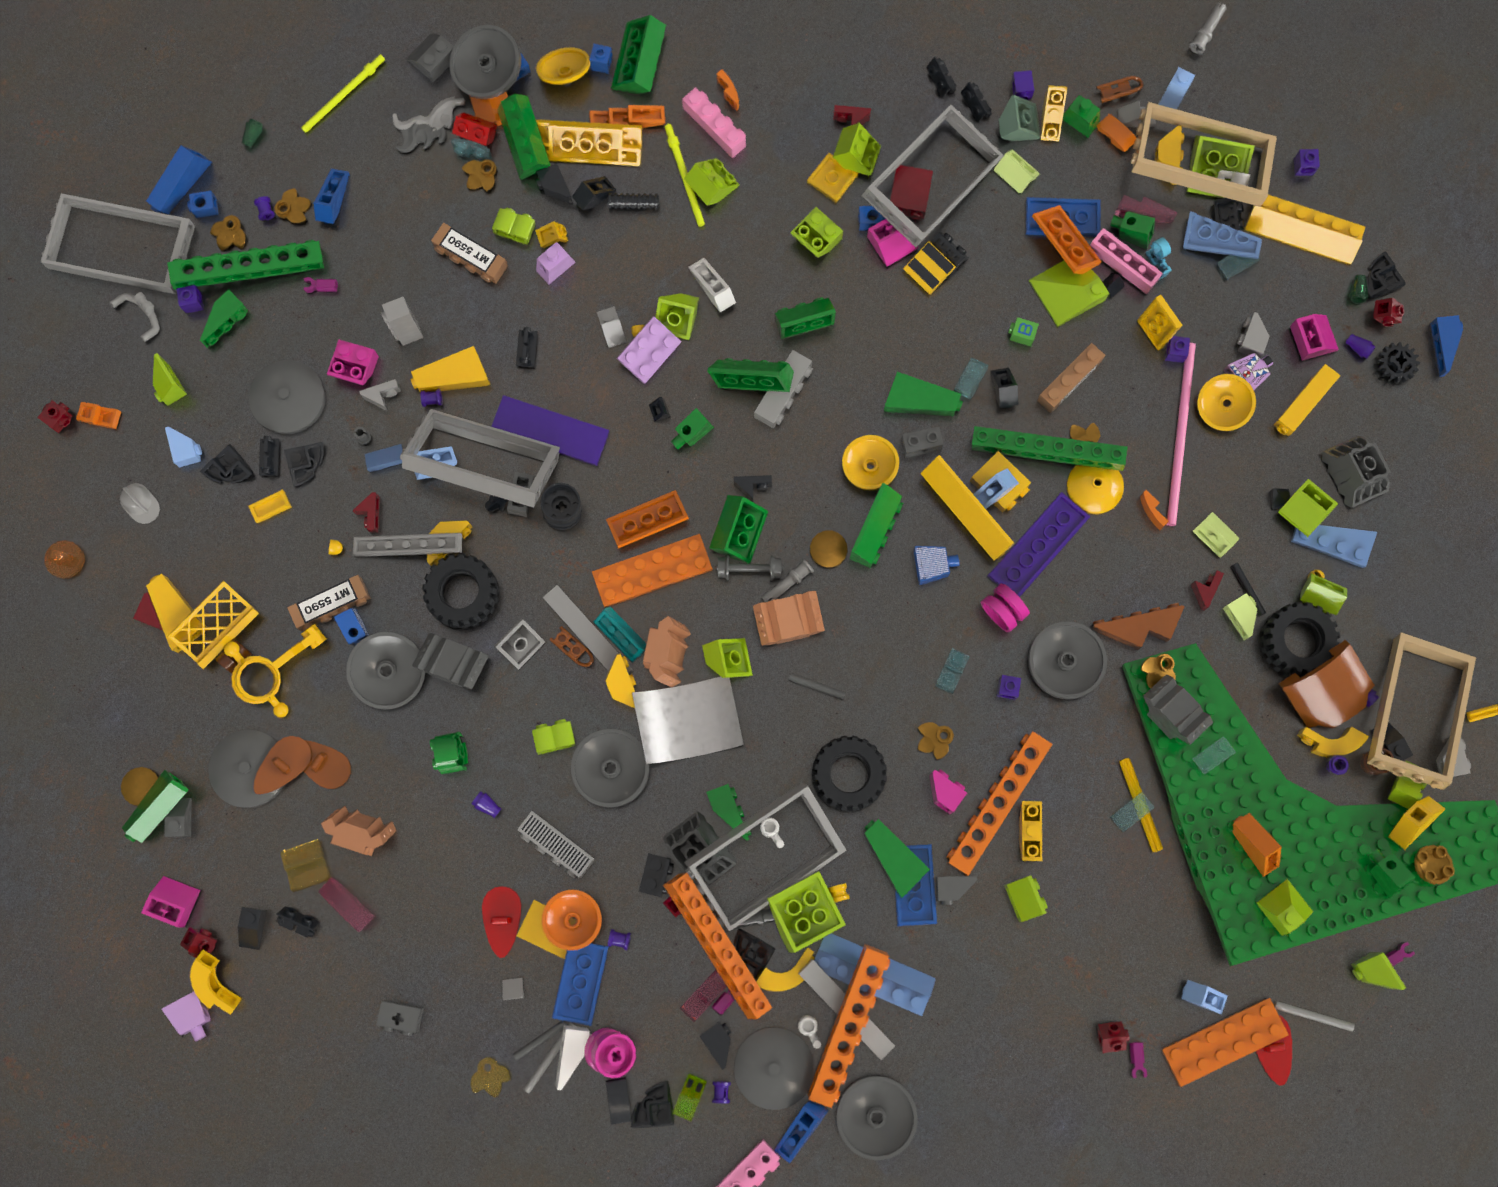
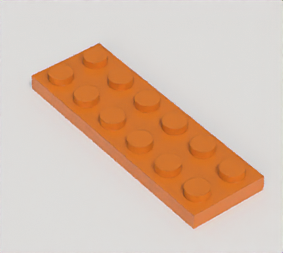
(652, 570)
(1224, 1042)

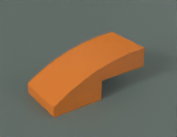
(730, 92)
(1117, 132)
(98, 415)
(1149, 504)

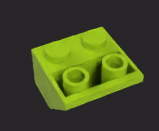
(857, 149)
(711, 181)
(818, 233)
(1308, 508)
(1026, 898)

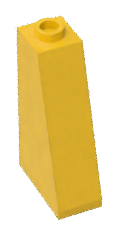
(451, 373)
(1306, 400)
(172, 610)

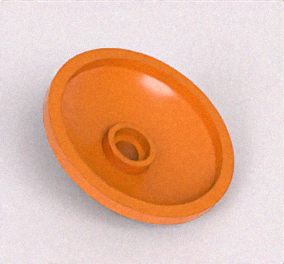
(571, 905)

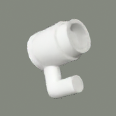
(1236, 177)
(770, 829)
(808, 1025)

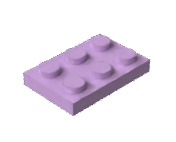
(648, 350)

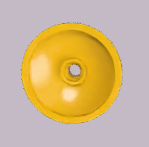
(563, 66)
(1226, 388)
(870, 451)
(1095, 498)

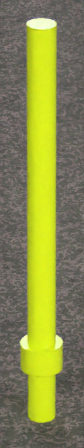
(369, 69)
(673, 143)

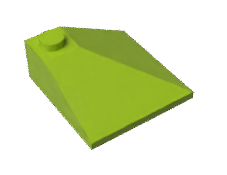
(1213, 155)
(1068, 293)
(805, 913)

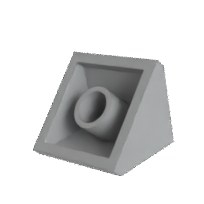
(519, 643)

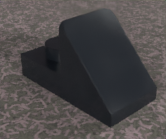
(747, 483)

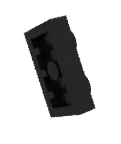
(1229, 213)
(953, 253)
(655, 875)

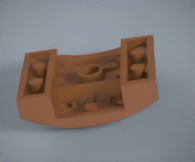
(1330, 691)

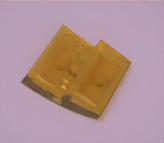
(305, 865)

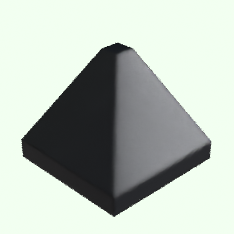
(1279, 497)

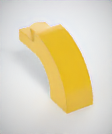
(1345, 744)
(784, 981)
(207, 985)

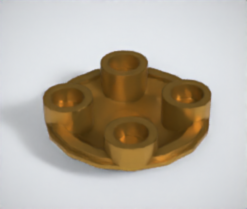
(828, 548)
(137, 784)
(1434, 864)

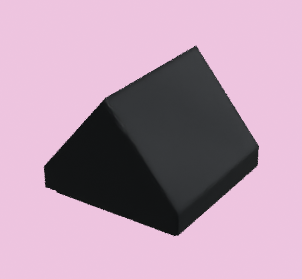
(1113, 284)
(659, 409)

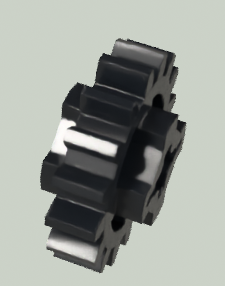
(1391, 366)

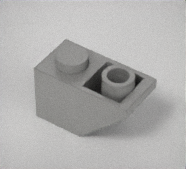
(1255, 336)
(1462, 763)

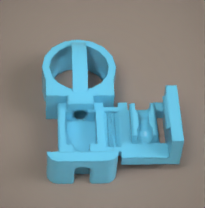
(1160, 249)

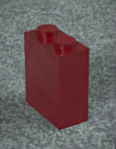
(911, 190)

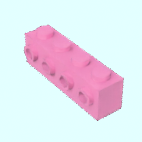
(714, 122)
(1125, 261)
(752, 1167)

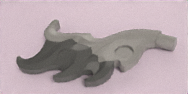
(426, 129)

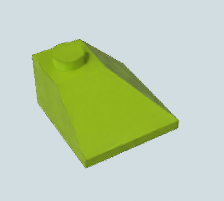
(678, 313)
(165, 382)
(728, 657)
(1285, 908)
(1377, 970)

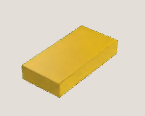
(270, 506)

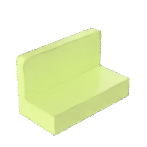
(1016, 171)
(1216, 535)

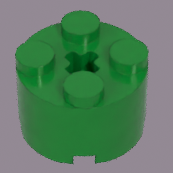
(449, 753)

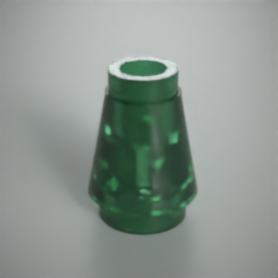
(251, 133)
(1359, 290)

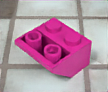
(889, 242)
(1313, 336)
(352, 362)
(945, 792)
(171, 902)

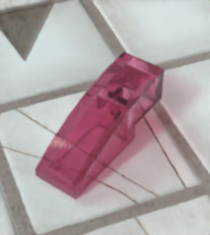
(1146, 207)
(346, 904)
(704, 996)

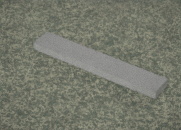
(407, 544)
(582, 627)
(834, 996)

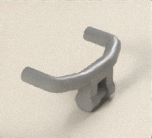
(146, 306)

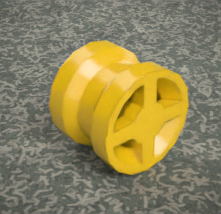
(839, 892)

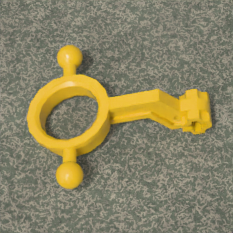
(312, 637)

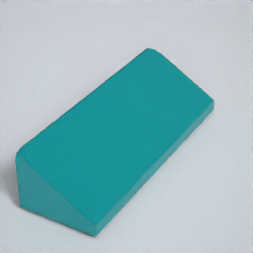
(620, 634)

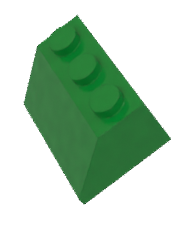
(805, 317)
(738, 528)

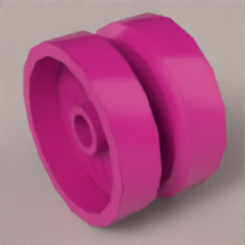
(1005, 607)
(610, 1052)

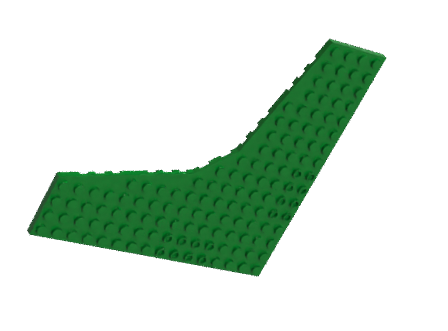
(1320, 842)

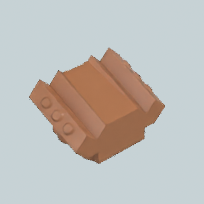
(788, 618)
(666, 651)
(357, 830)

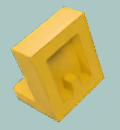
(551, 234)

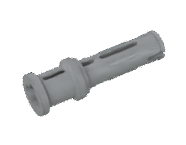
(1205, 34)
(794, 576)

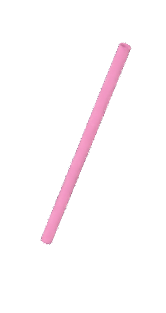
(1180, 437)

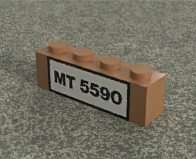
(469, 253)
(1071, 378)
(329, 603)

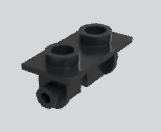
(937, 71)
(972, 96)
(526, 347)
(268, 456)
(495, 503)
(305, 924)

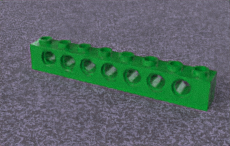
(254, 270)
(1049, 448)

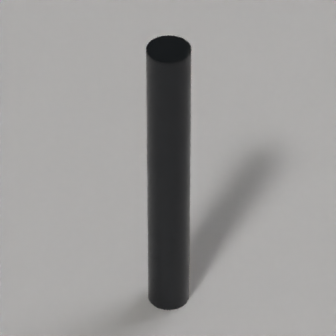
(1247, 587)

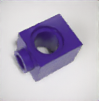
(1023, 84)
(1306, 162)
(190, 299)
(1177, 349)
(1008, 687)

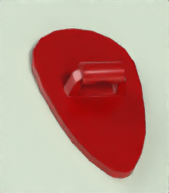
(501, 918)
(1277, 1057)

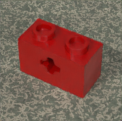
(474, 129)

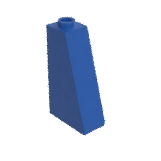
(177, 179)

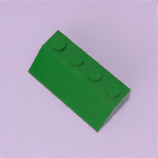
(638, 55)
(523, 135)
(752, 375)
(876, 526)

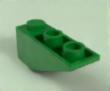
(223, 315)
(725, 807)

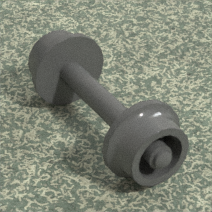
(774, 567)

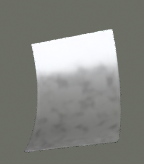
(687, 720)

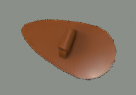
(282, 764)
(327, 766)

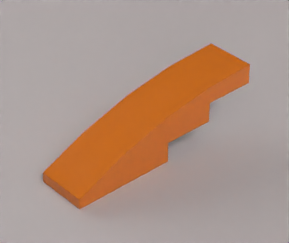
(632, 115)

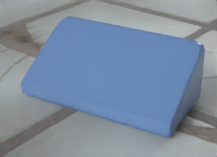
(383, 458)

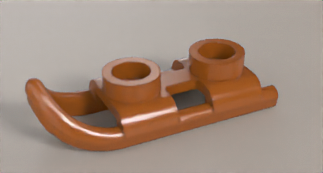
(1123, 89)
(575, 650)

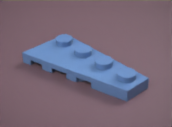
(1212, 237)
(1341, 543)

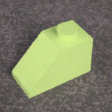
(1242, 614)

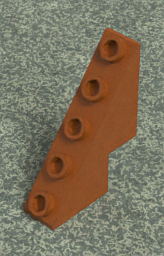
(1134, 629)

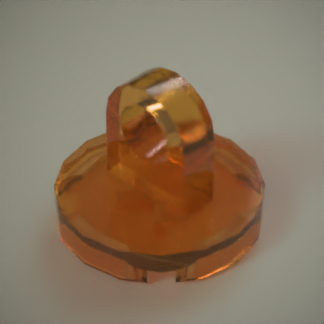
(64, 559)

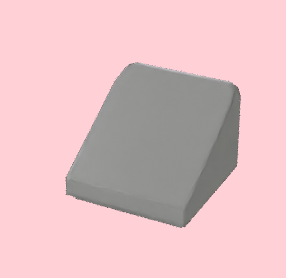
(513, 989)

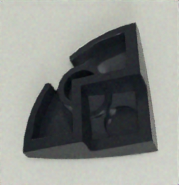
(1383, 277)
(304, 461)
(227, 467)
(753, 952)
(654, 1109)

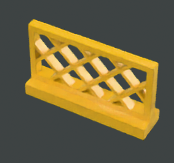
(226, 635)

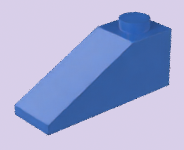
(330, 196)
(1446, 338)
(801, 1130)

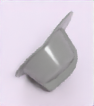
(139, 503)

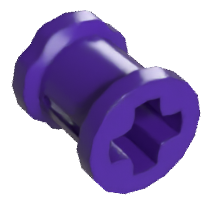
(264, 208)
(431, 398)
(619, 939)
(721, 1092)

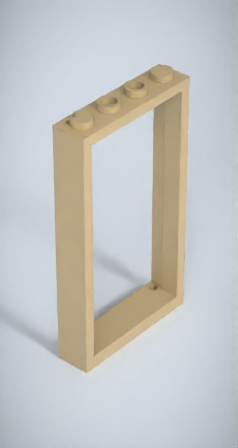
(1195, 180)
(1439, 654)

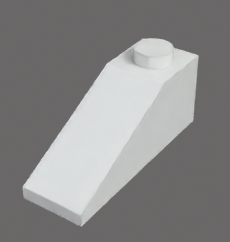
(712, 284)
(571, 1052)

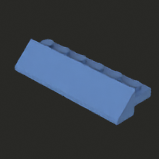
(900, 984)

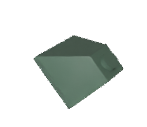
(1019, 120)

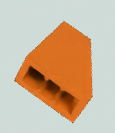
(1257, 843)

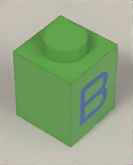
(1023, 331)

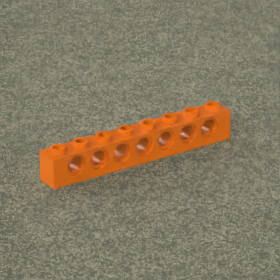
(1040, 748)
(717, 946)
(830, 1095)

